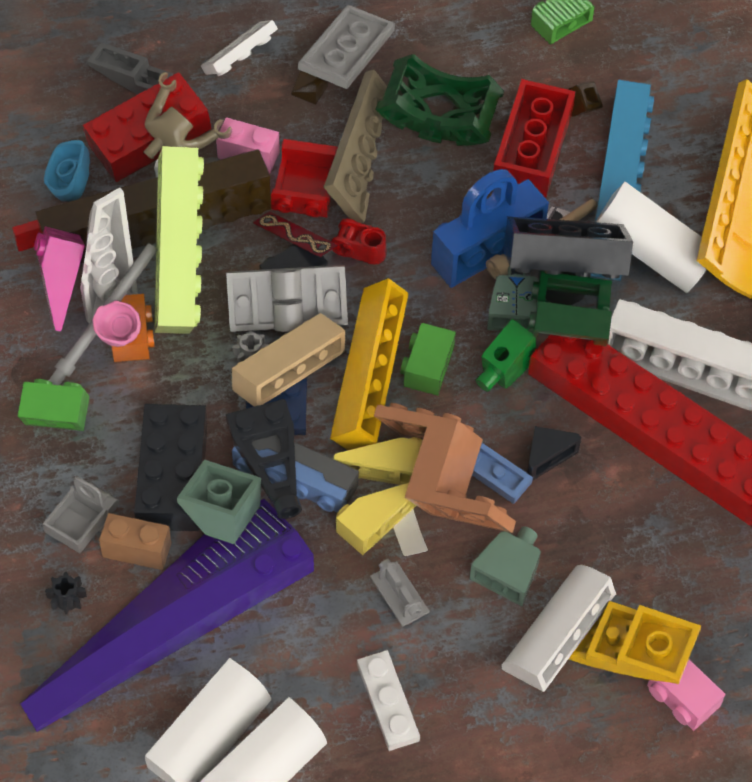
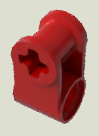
(360, 242)

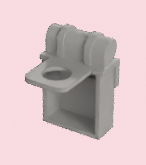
(80, 514)

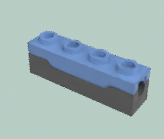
(317, 476)

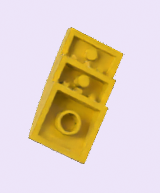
(638, 643)

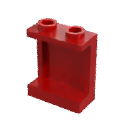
(303, 178)

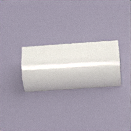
(656, 236)
(560, 627)
(208, 725)
(273, 749)

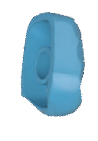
(68, 170)

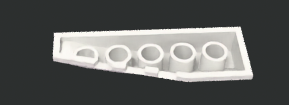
(107, 252)

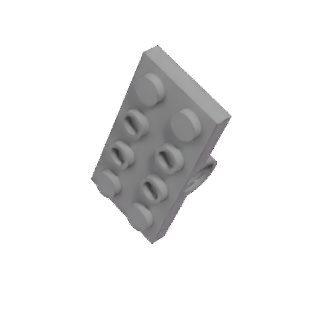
(285, 297)

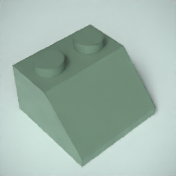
(221, 500)

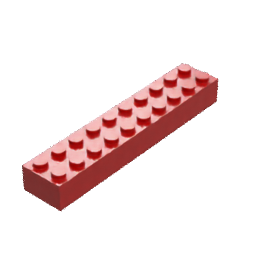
(650, 418)

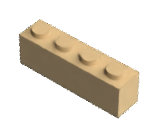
(288, 360)

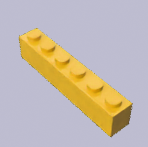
(369, 364)

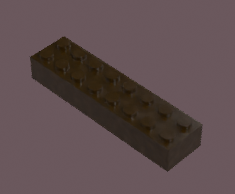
(231, 191)

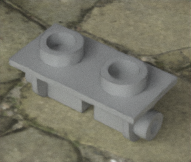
(399, 592)

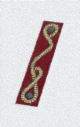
(295, 234)

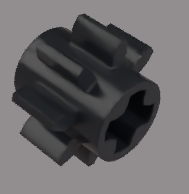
(72, 598)

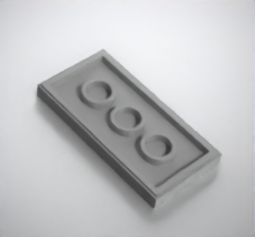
(346, 46)

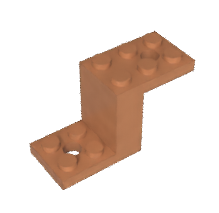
(444, 466)

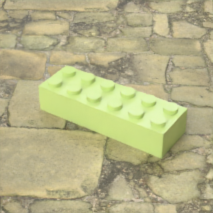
(176, 240)

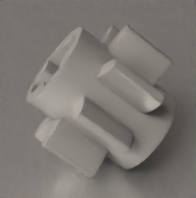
(248, 345)

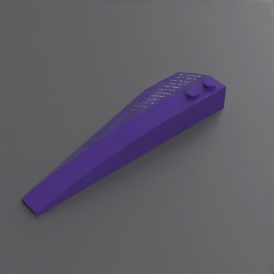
(182, 604)

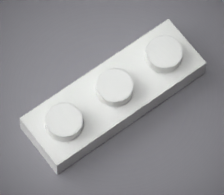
(239, 48)
(388, 700)

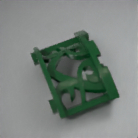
(428, 82)

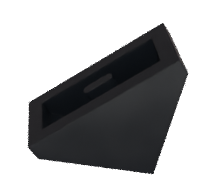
(550, 449)

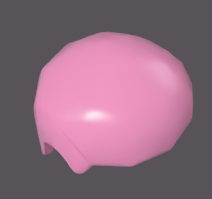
(116, 323)

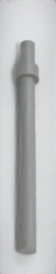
(66, 365)

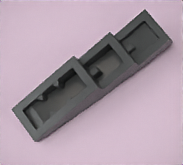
(126, 68)

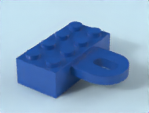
(480, 230)

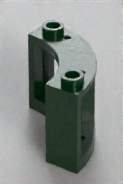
(568, 319)

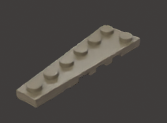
(357, 149)

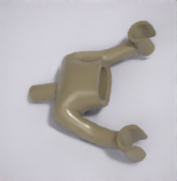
(173, 127)

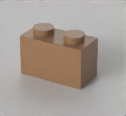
(135, 541)

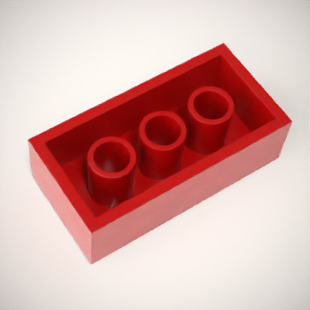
(120, 133)
(535, 133)

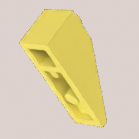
(384, 461)
(372, 517)

